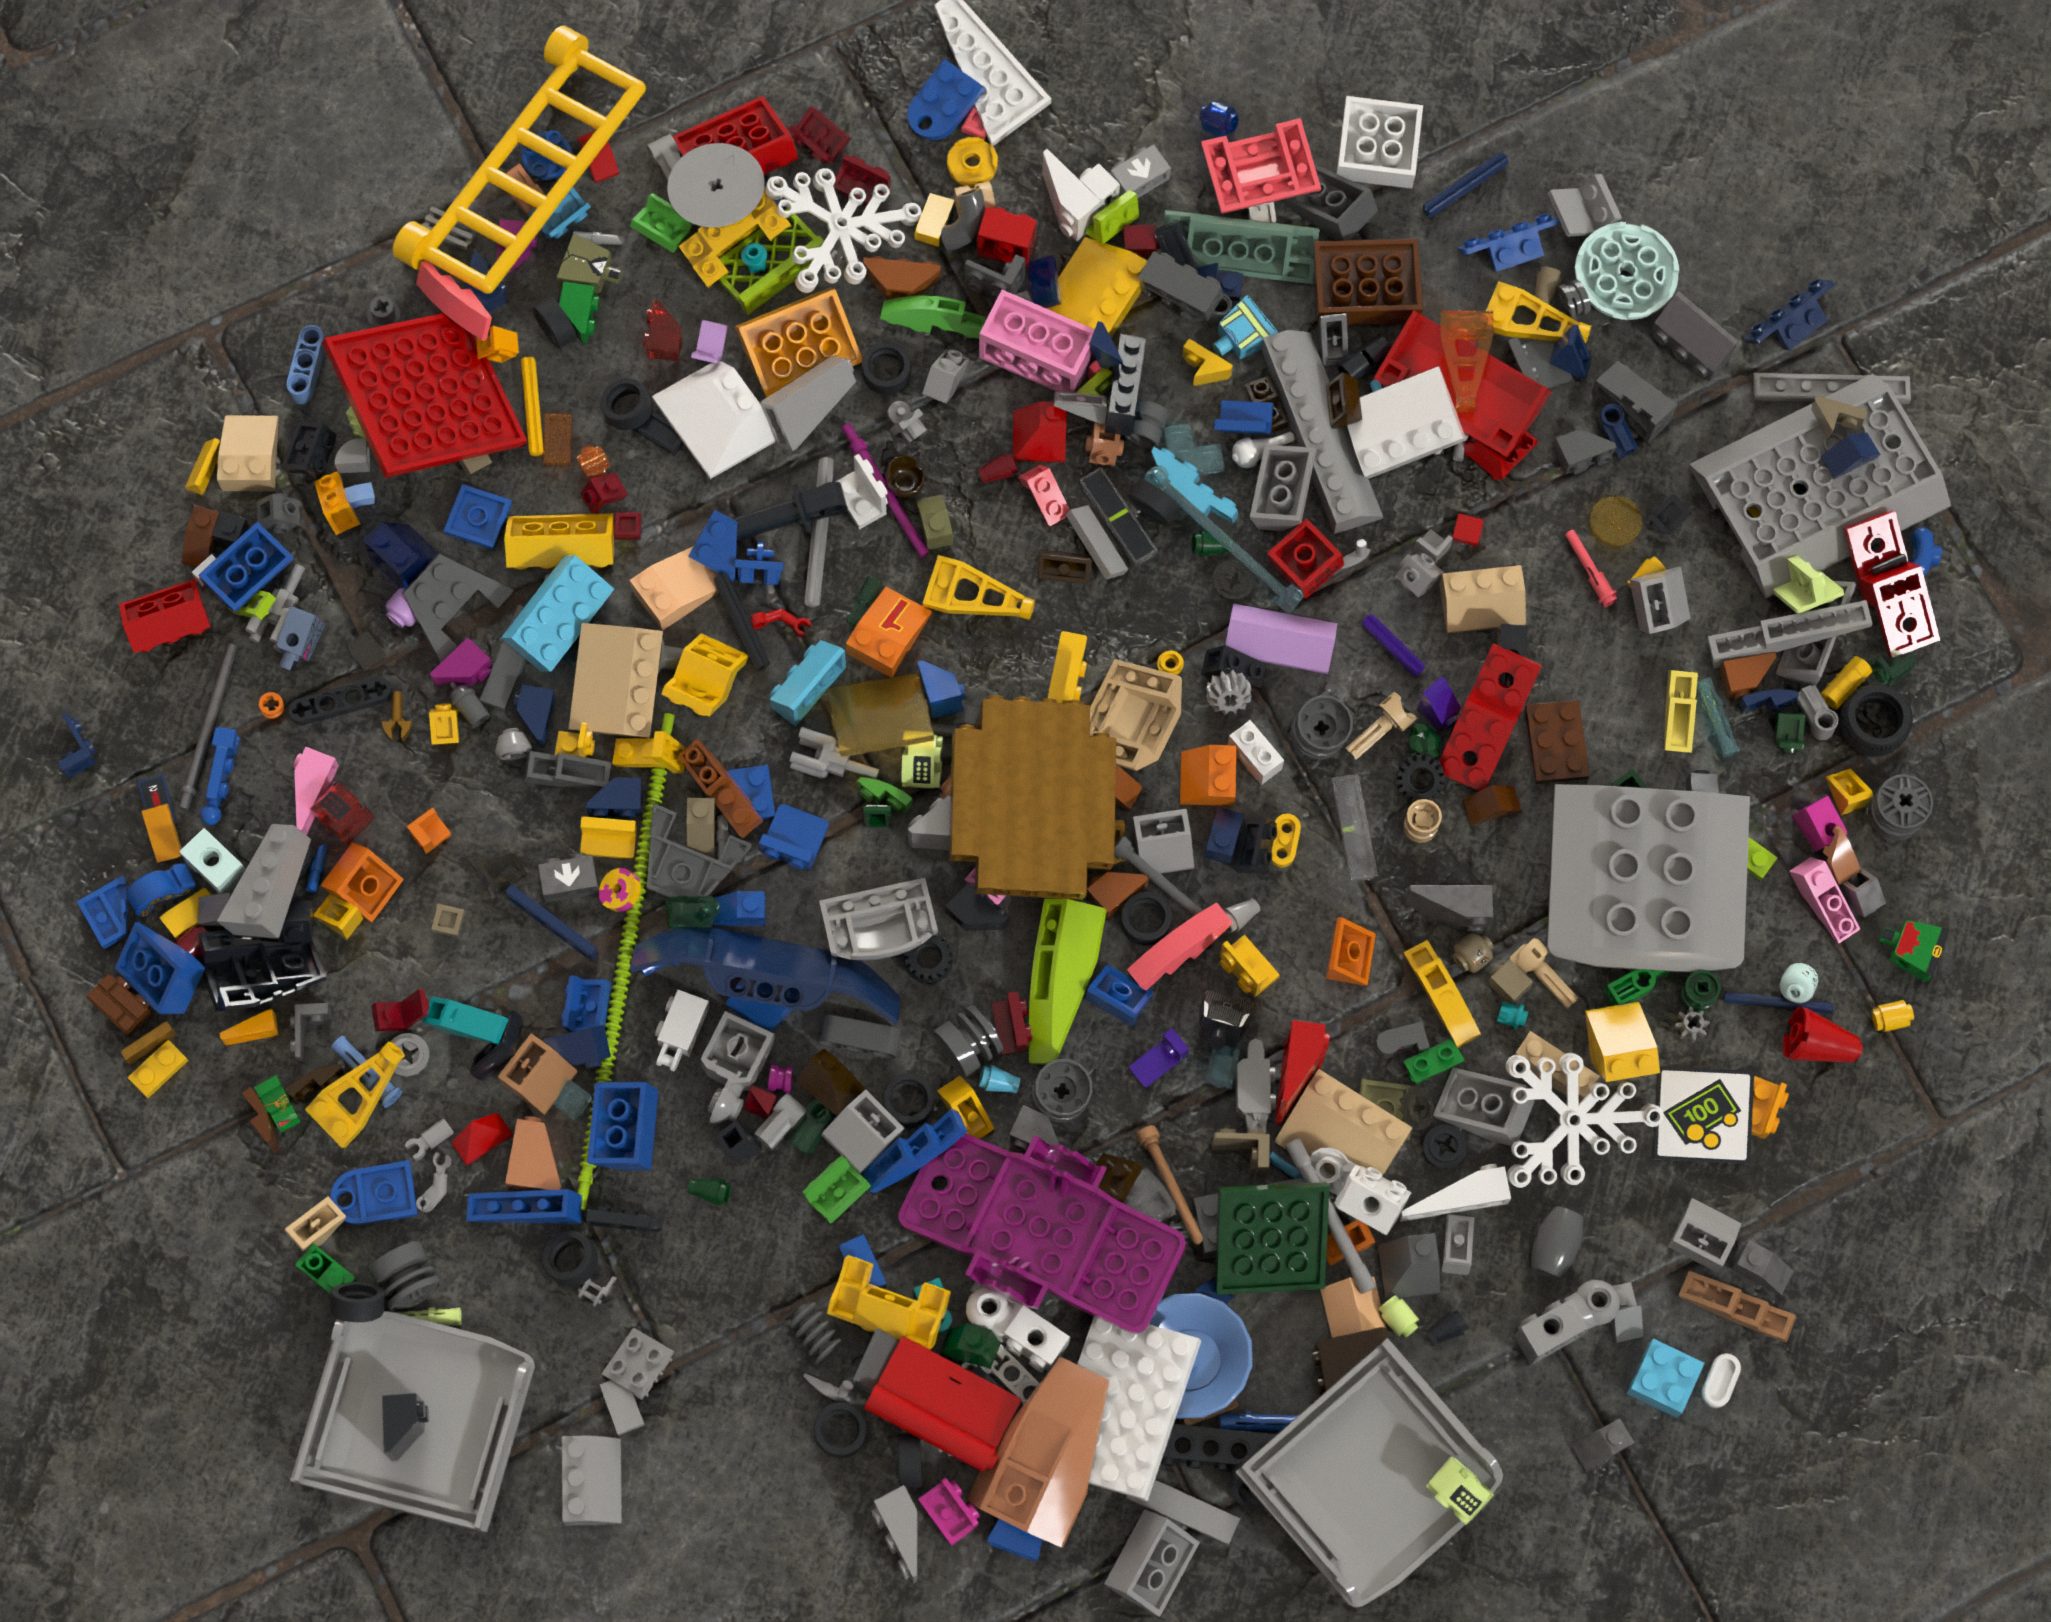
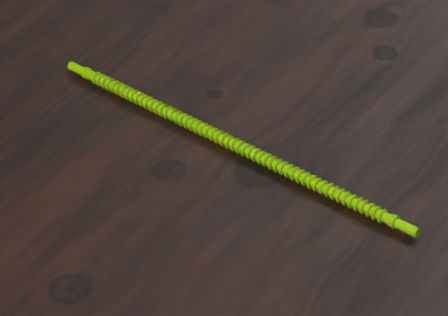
(585, 1178)

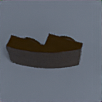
(1264, 391)
(323, 1077)

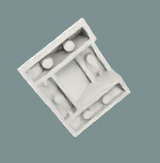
(716, 417)

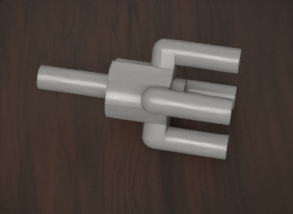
(278, 610)
(826, 758)

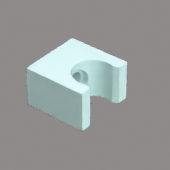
(223, 875)

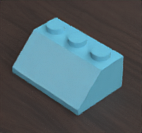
(808, 681)

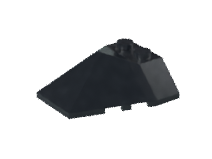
(254, 969)

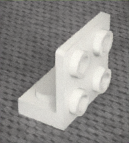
(864, 494)

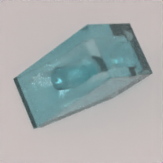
(1223, 1066)

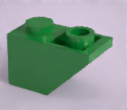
(579, 303)
(323, 1269)

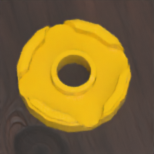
(968, 148)

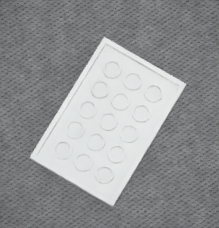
(1141, 1401)

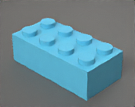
(556, 612)

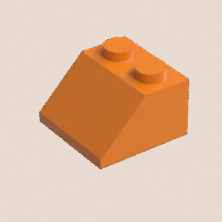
(1208, 776)
(362, 881)

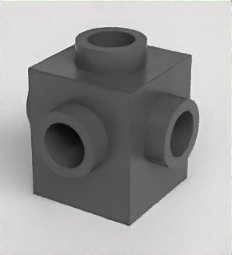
(278, 513)

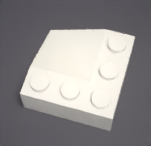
(1379, 142)

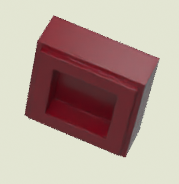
(627, 525)

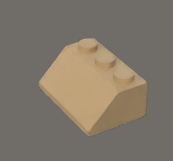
(1483, 599)

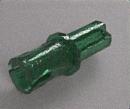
(863, 600)

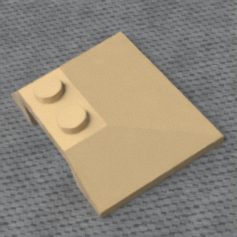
(1138, 710)

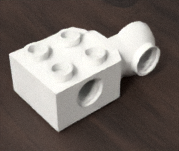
(1361, 1190)
(1015, 1326)

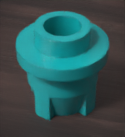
(754, 257)
(1512, 1015)

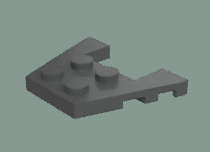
(441, 592)
(682, 871)

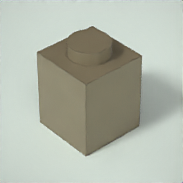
(1509, 981)

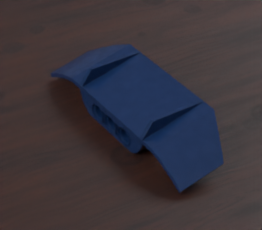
(761, 960)

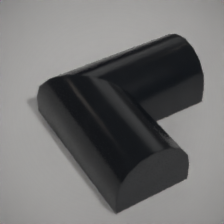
(494, 1055)

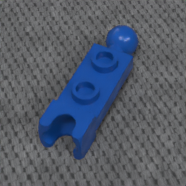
(225, 745)

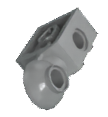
(735, 1060)
(1566, 1320)

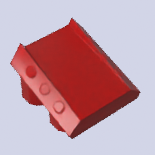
(1494, 462)

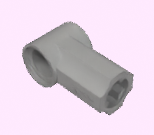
(664, 153)
(1816, 710)
(786, 1116)

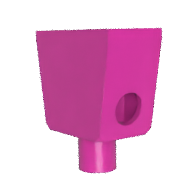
(1818, 822)

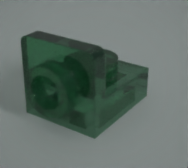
(1895, 670)

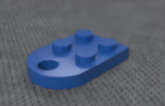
(944, 100)
(378, 1193)

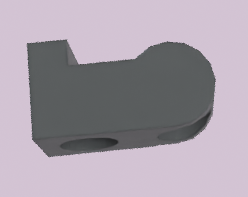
(1402, 1039)

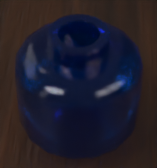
(1219, 118)

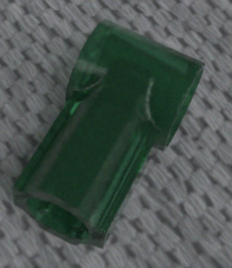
(811, 1128)

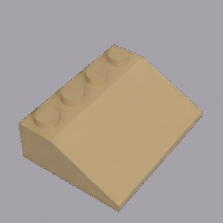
(616, 680)
(1346, 1121)

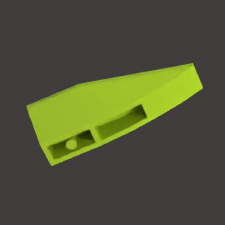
(1061, 972)

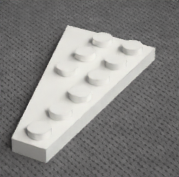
(1010, 90)

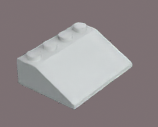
(1405, 423)

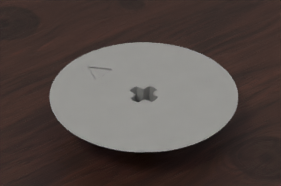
(711, 201)

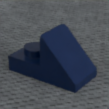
(1229, 281)

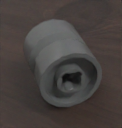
(1147, 424)

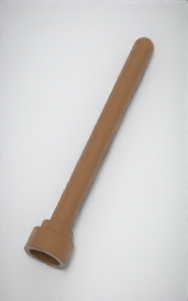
(1149, 1139)

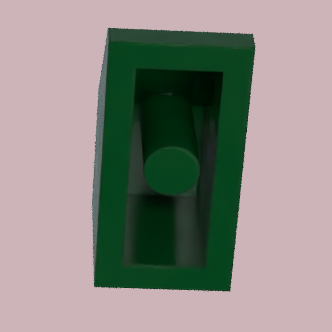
(971, 1345)

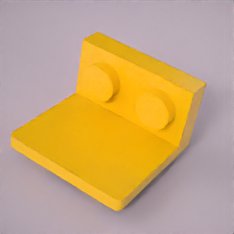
(1247, 965)

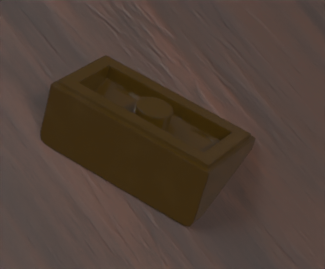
(1343, 401)
(1064, 566)

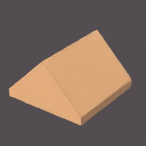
(1349, 1309)

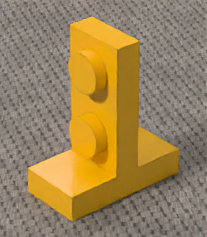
(649, 752)

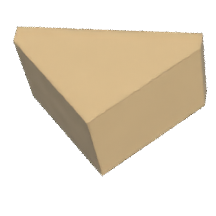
(316, 1224)

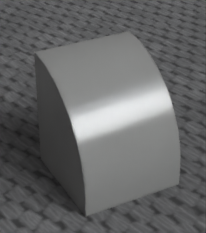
(353, 456)

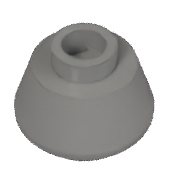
(512, 745)

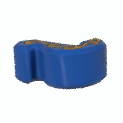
(159, 887)

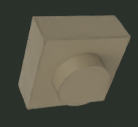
(448, 920)

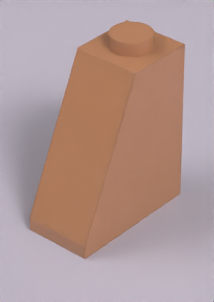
(532, 1158)

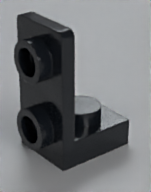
(1228, 659)

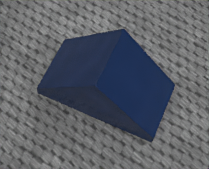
(1571, 353)
(1850, 454)

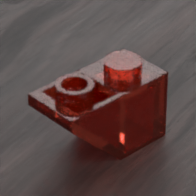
(664, 335)

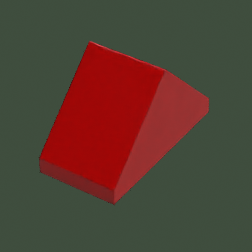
(604, 164)

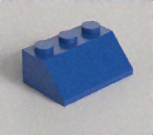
(245, 567)
(623, 1125)

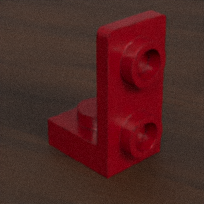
(400, 1015)

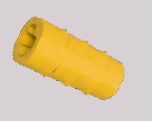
(1846, 682)

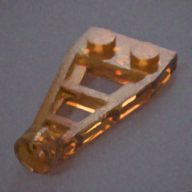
(1466, 326)

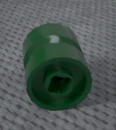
(1699, 991)

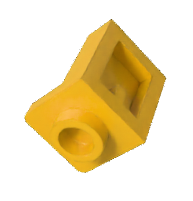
(444, 724)

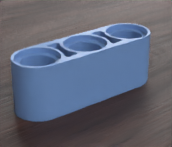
(306, 353)

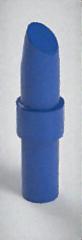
(316, 868)

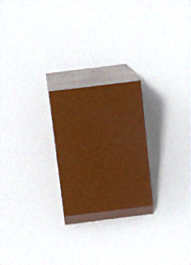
(1491, 804)

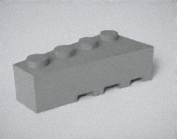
(267, 885)

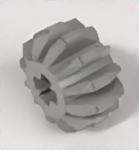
(1228, 692)

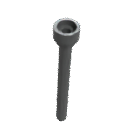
(1124, 850)

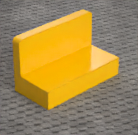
(608, 837)

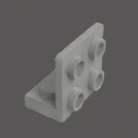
(1585, 208)

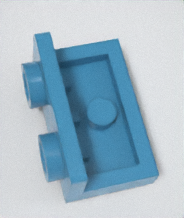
(569, 210)

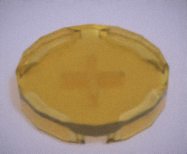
(1615, 521)

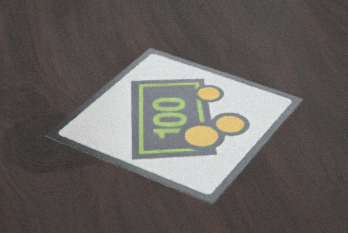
(1704, 1115)

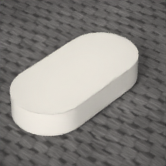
(1721, 1380)

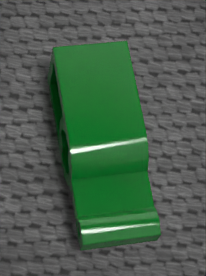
(1626, 989)

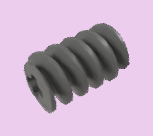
(814, 1332)

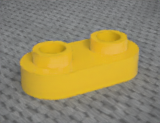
(1286, 841)

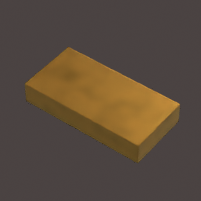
(148, 1043)

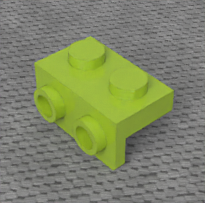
(1114, 217)

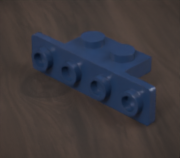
(1796, 319)

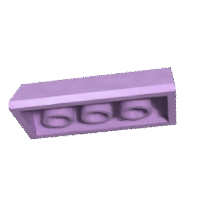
(1282, 638)

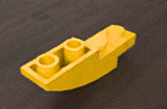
(1442, 993)

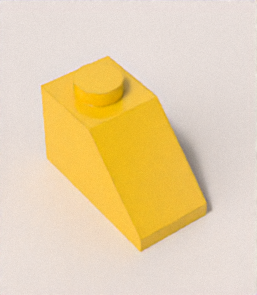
(962, 1098)

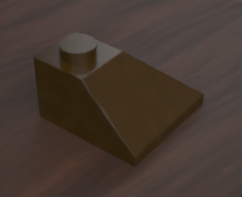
(830, 1082)

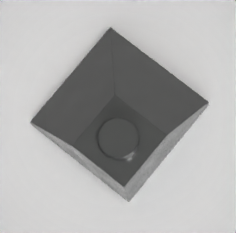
(1410, 1266)

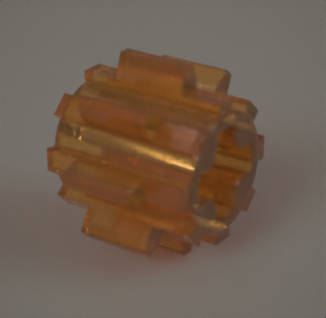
(593, 461)

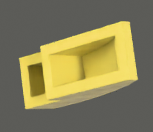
(1680, 711)

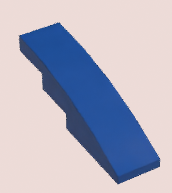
(911, 1154)

